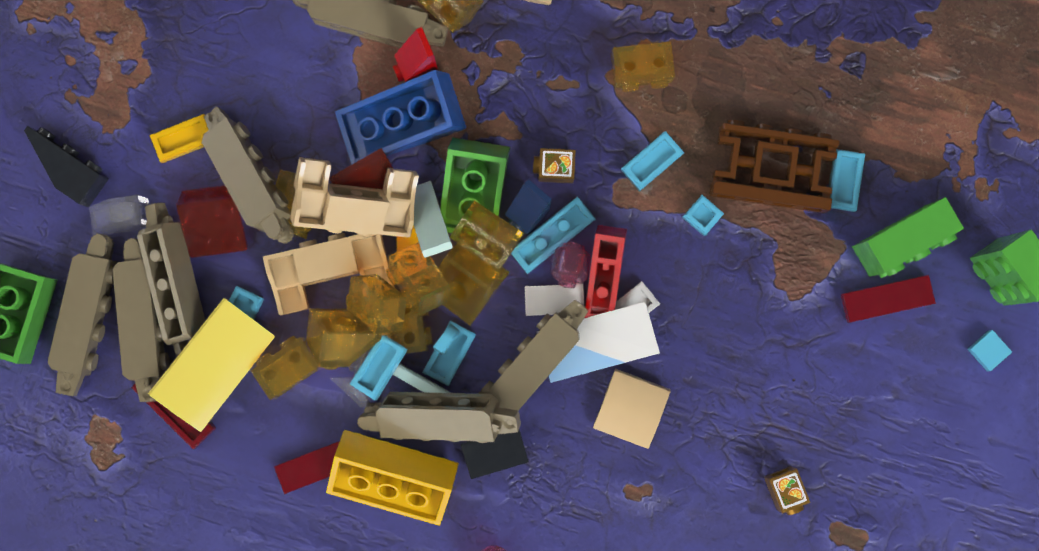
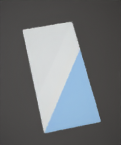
(609, 341)

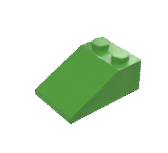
(472, 173)

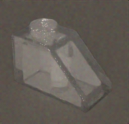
(119, 215)

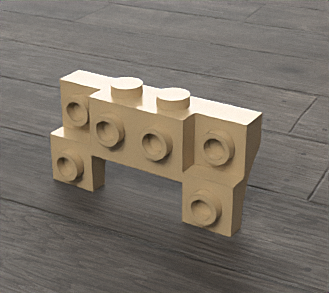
(352, 207)
(322, 262)

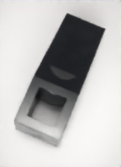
(67, 172)

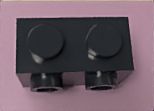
(491, 457)

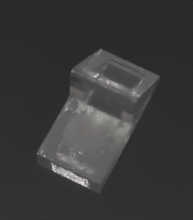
(344, 384)

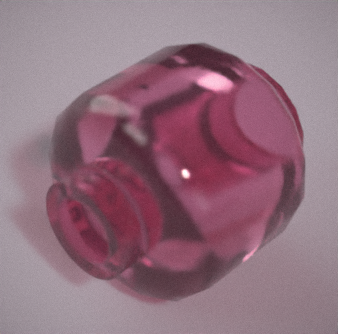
(570, 265)

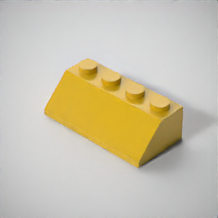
(391, 477)

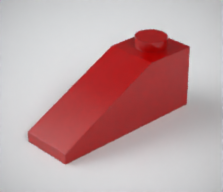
(414, 57)
(605, 270)

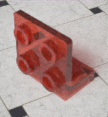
(210, 222)

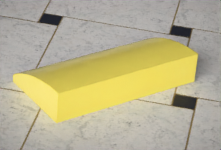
(211, 365)

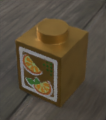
(555, 165)
(787, 490)

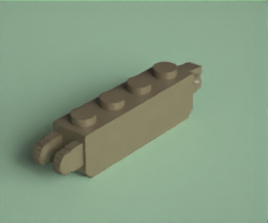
(374, 20)
(246, 176)
(170, 277)
(82, 315)
(138, 327)
(537, 357)
(439, 417)

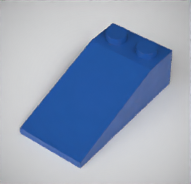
(402, 117)

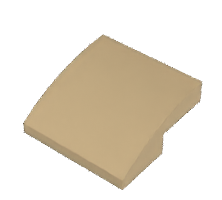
(631, 408)

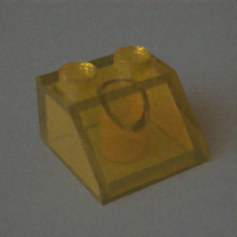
(471, 282)
(337, 337)

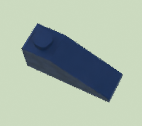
(528, 208)

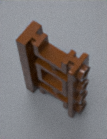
(770, 190)

